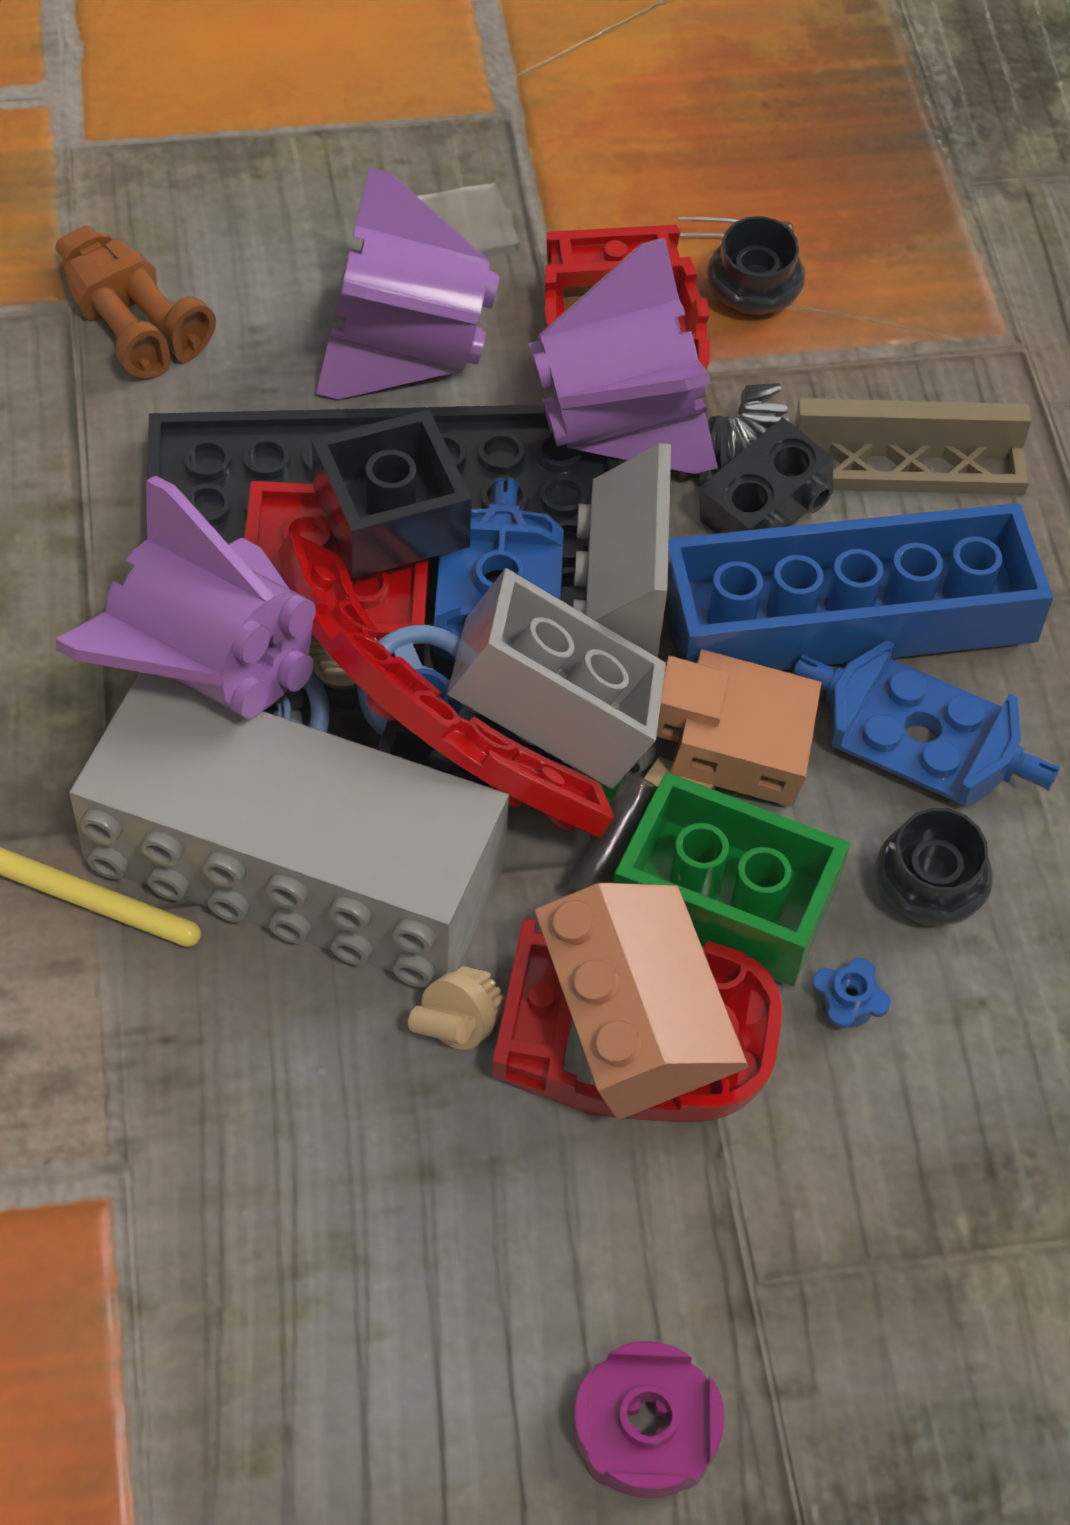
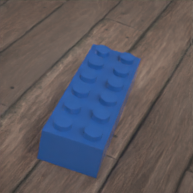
(854, 583)

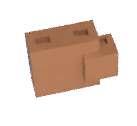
(739, 725)

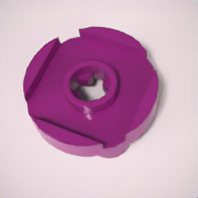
(618, 1451)

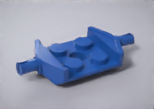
(499, 539)
(974, 737)

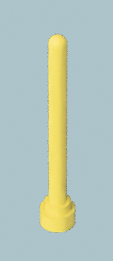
(99, 899)

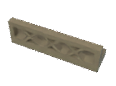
(911, 433)

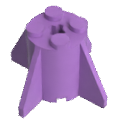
(404, 296)
(626, 369)
(201, 613)

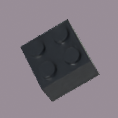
(391, 493)

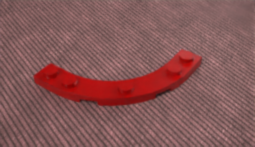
(406, 696)

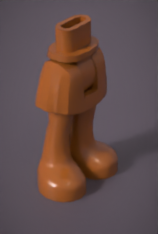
(110, 278)

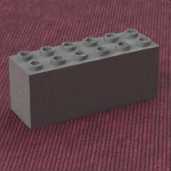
(291, 830)

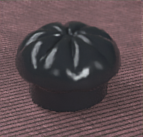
(757, 266)
(935, 867)

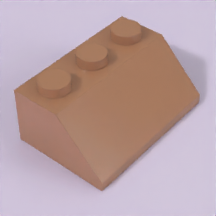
(640, 993)

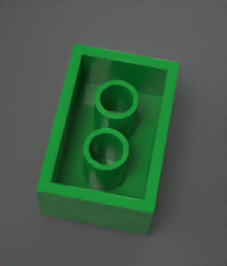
(741, 871)

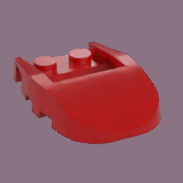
(587, 255)
(539, 1026)

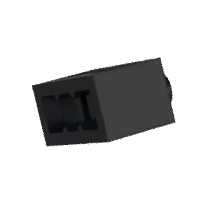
(759, 482)

